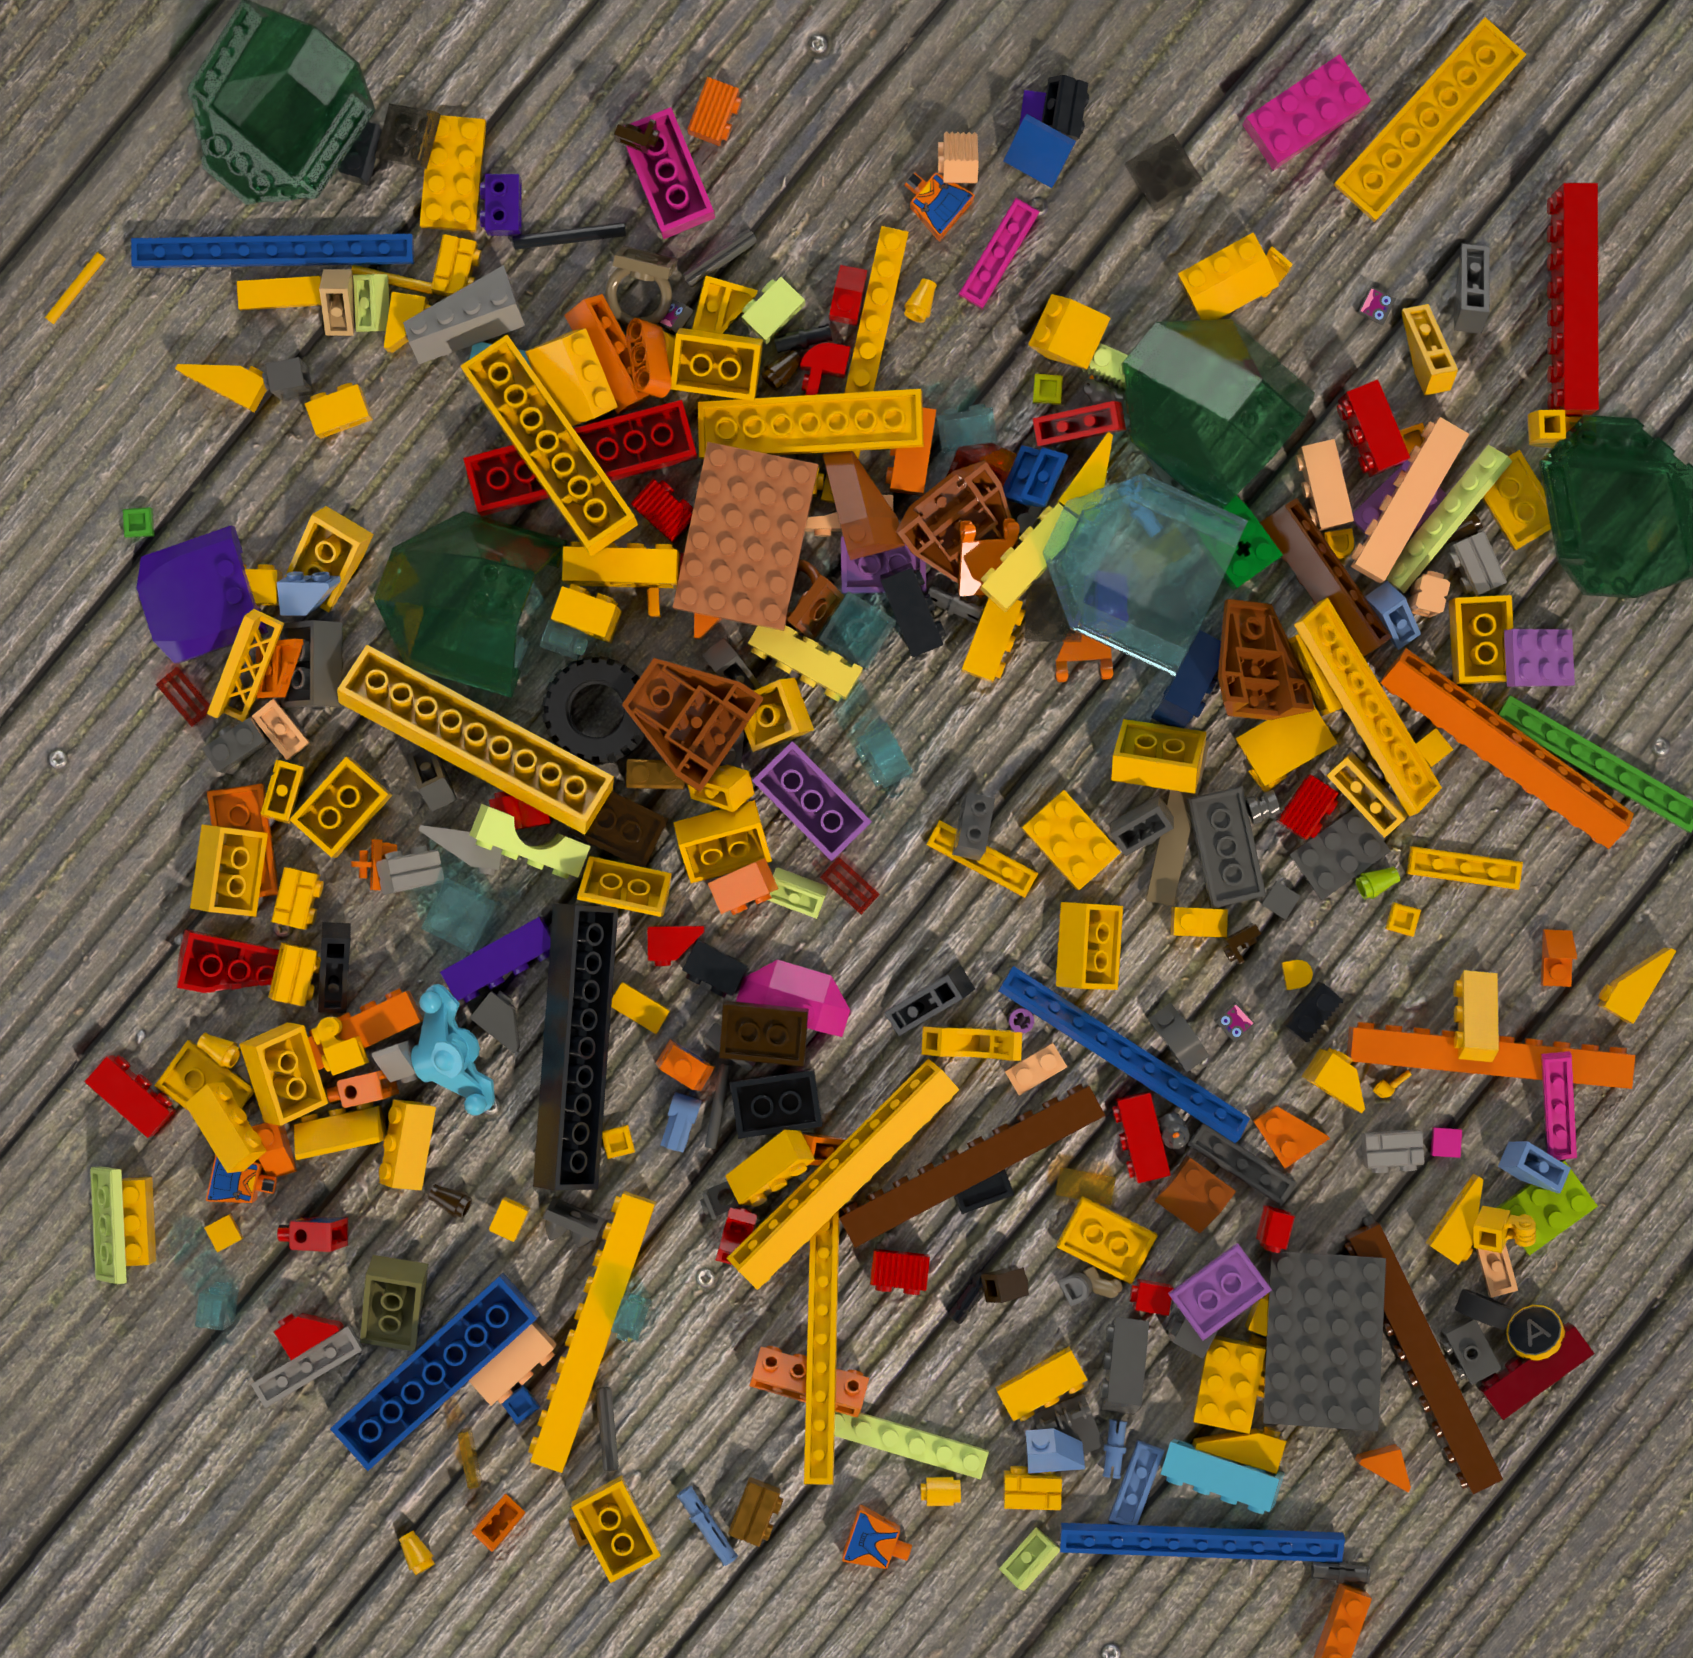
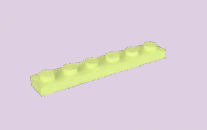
(1447, 517)
(912, 1443)

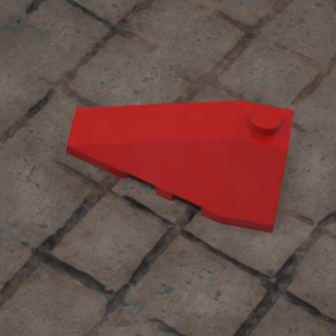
(221, 963)

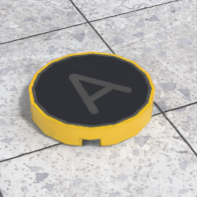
(1535, 1332)

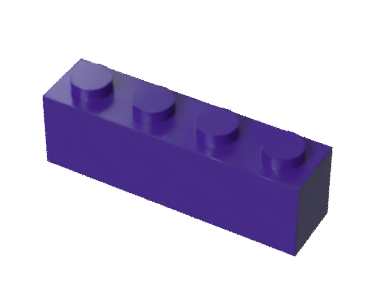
(498, 959)

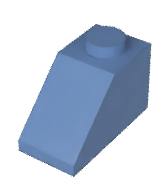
(1394, 614)
(1534, 1166)
(1053, 1451)

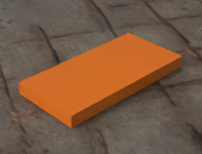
(242, 810)

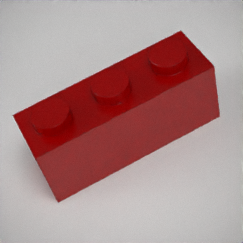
(1079, 424)
(130, 1095)
(1141, 1137)

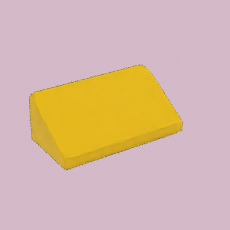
(639, 1007)

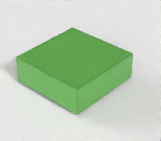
(138, 522)

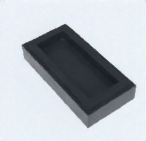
(985, 1192)

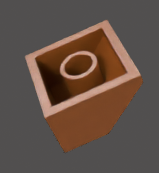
(1194, 1194)

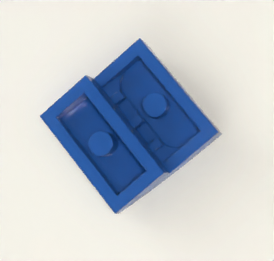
(1034, 476)

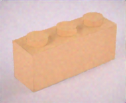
(1324, 485)
(514, 1364)

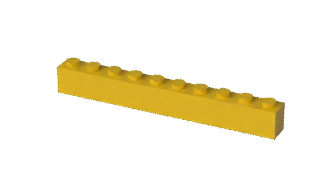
(843, 1174)
(592, 1331)

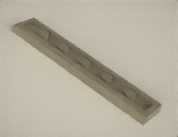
(1172, 847)

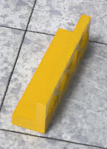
(234, 666)

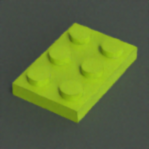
(1551, 1210)

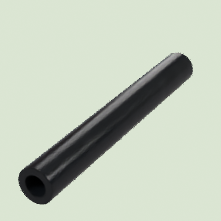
(569, 236)

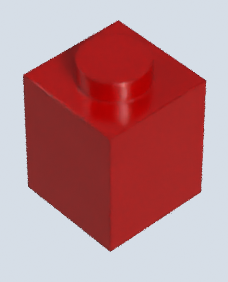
(1151, 1297)

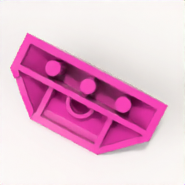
(798, 987)

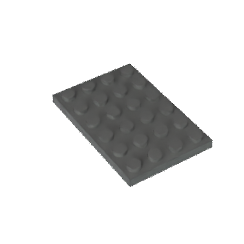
(1324, 1341)

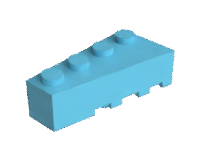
(1221, 1477)

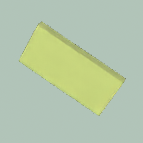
(108, 1225)

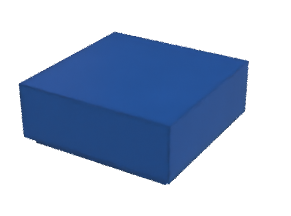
(521, 1404)

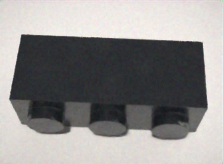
(913, 609)

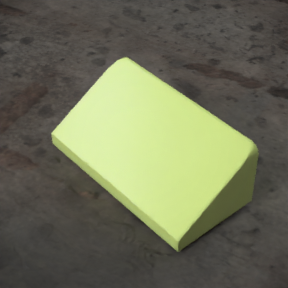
(371, 302)
(798, 893)
(1029, 1559)

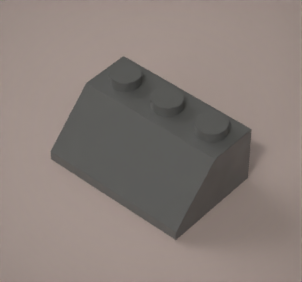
(318, 665)

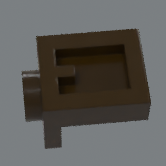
(633, 138)
(1244, 937)

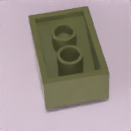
(393, 1302)

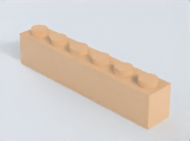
(1409, 500)

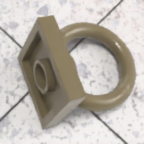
(646, 267)

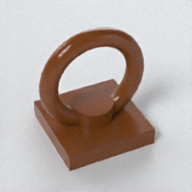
(816, 604)

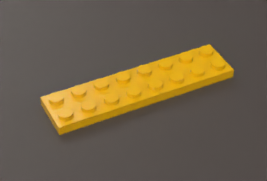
(1429, 119)
(814, 422)
(1368, 706)

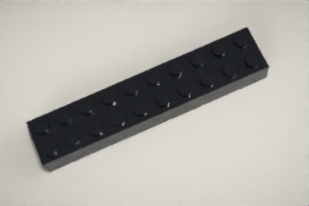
(575, 1047)

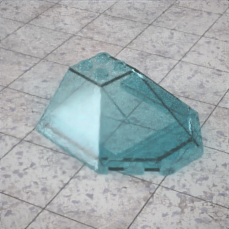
(1141, 566)

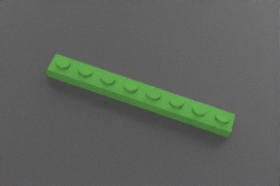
(1599, 764)

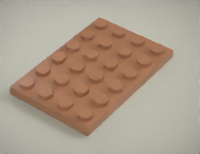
(745, 536)

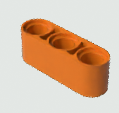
(648, 358)

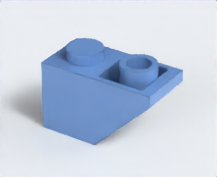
(304, 593)

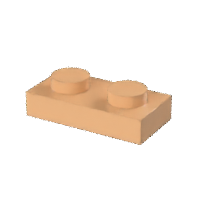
(280, 729)
(1035, 1069)
(1497, 1272)

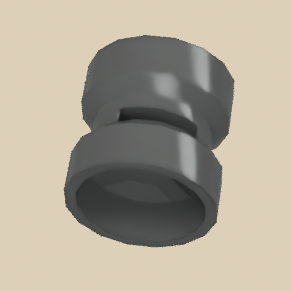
(1262, 807)

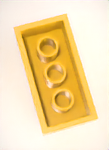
(622, 566)

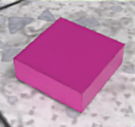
(1446, 1142)

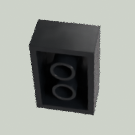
(776, 1103)

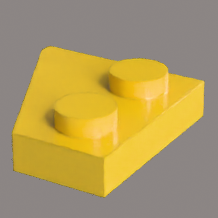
(720, 304)

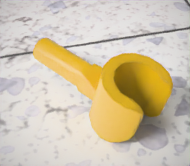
(1385, 1090)

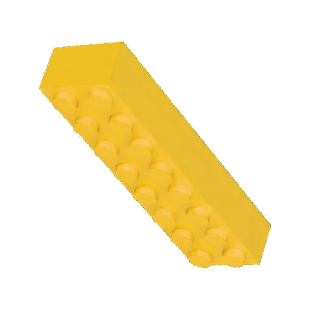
(549, 445)

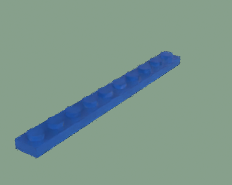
(272, 251)
(1124, 1054)
(1202, 1542)

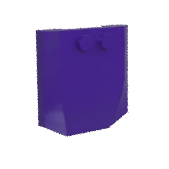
(196, 594)

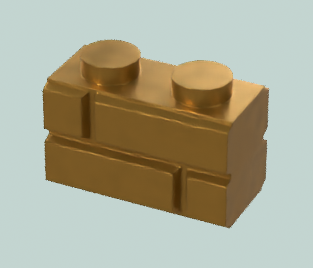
(651, 775)
(755, 1511)

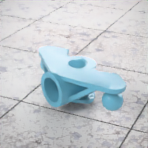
(449, 1052)

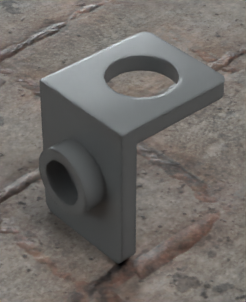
(711, 1203)

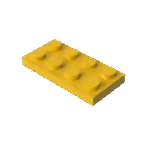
(454, 175)

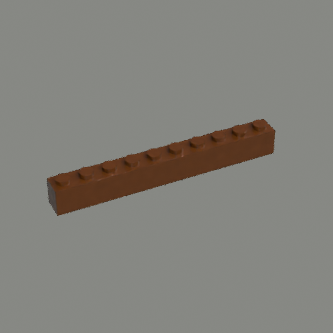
(971, 1166)
(1428, 1366)

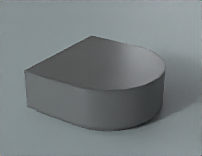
(1076, 1287)

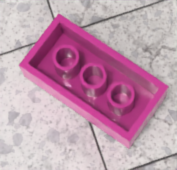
(1306, 112)
(671, 178)

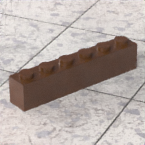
(1323, 574)

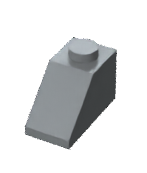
(396, 1062)

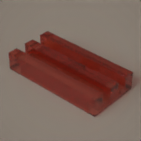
(200, 715)
(867, 902)

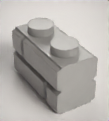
(1477, 565)
(409, 871)
(1393, 1149)

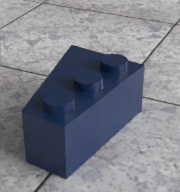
(1193, 679)

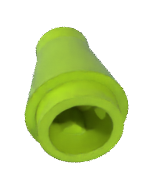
(1375, 882)

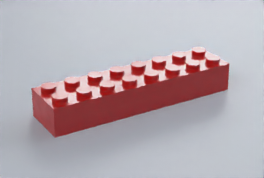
(1573, 299)
(619, 445)

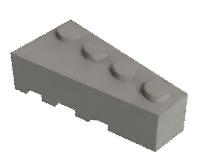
(466, 317)

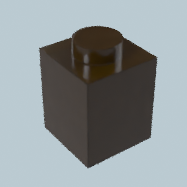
(1005, 1284)

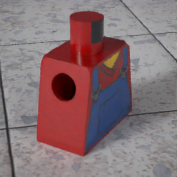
(315, 1233)

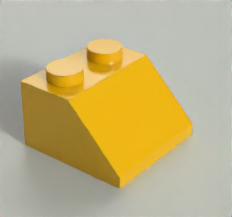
(1068, 332)
(779, 716)

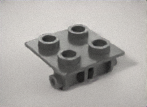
(1073, 1419)

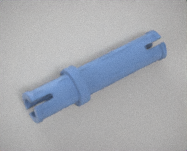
(700, 1516)

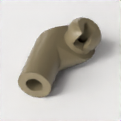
(1100, 1286)

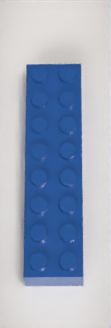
(435, 1371)

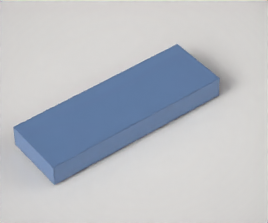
(1136, 1484)

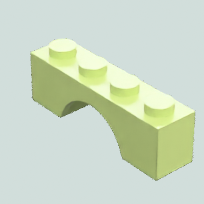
(498, 829)

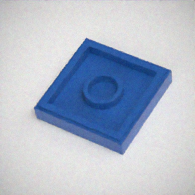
(1039, 151)

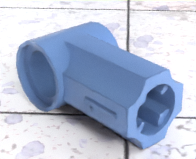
(681, 1115)

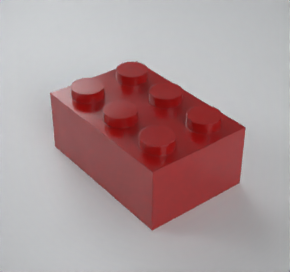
(1372, 429)

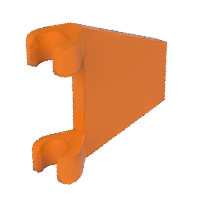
(981, 555)
(1082, 651)

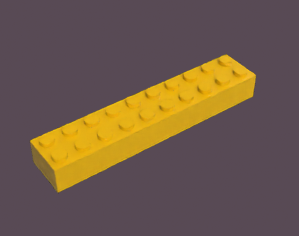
(475, 739)

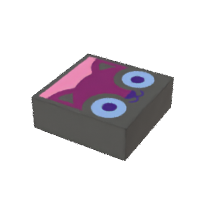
(1376, 306)
(676, 316)
(1234, 1022)

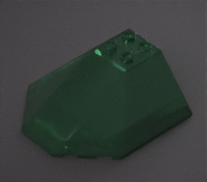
(276, 106)
(1210, 404)
(1619, 508)
(459, 597)

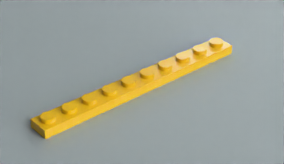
(874, 319)
(822, 1354)

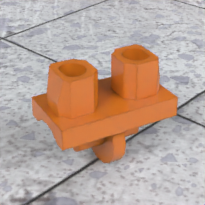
(378, 852)

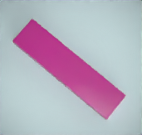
(999, 253)
(1559, 1105)

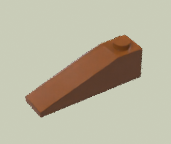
(862, 510)

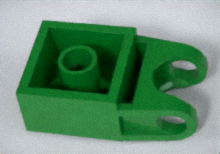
(1260, 547)

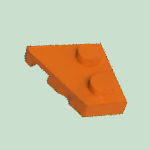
(280, 668)
(1288, 1135)

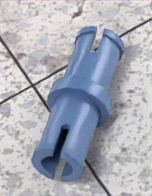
(1114, 1448)

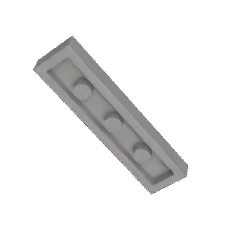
(307, 1366)

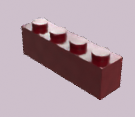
(1528, 1378)

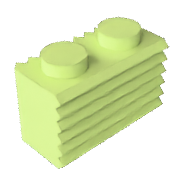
(1107, 365)

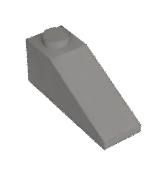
(464, 848)

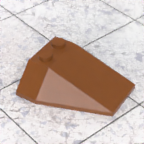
(934, 520)
(1258, 665)
(690, 717)

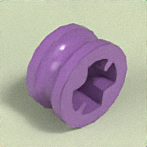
(1025, 1013)

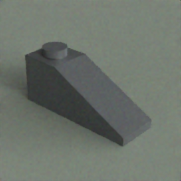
(1472, 289)

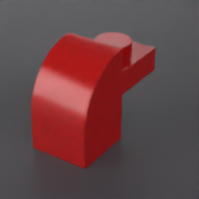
(823, 359)
(737, 1228)

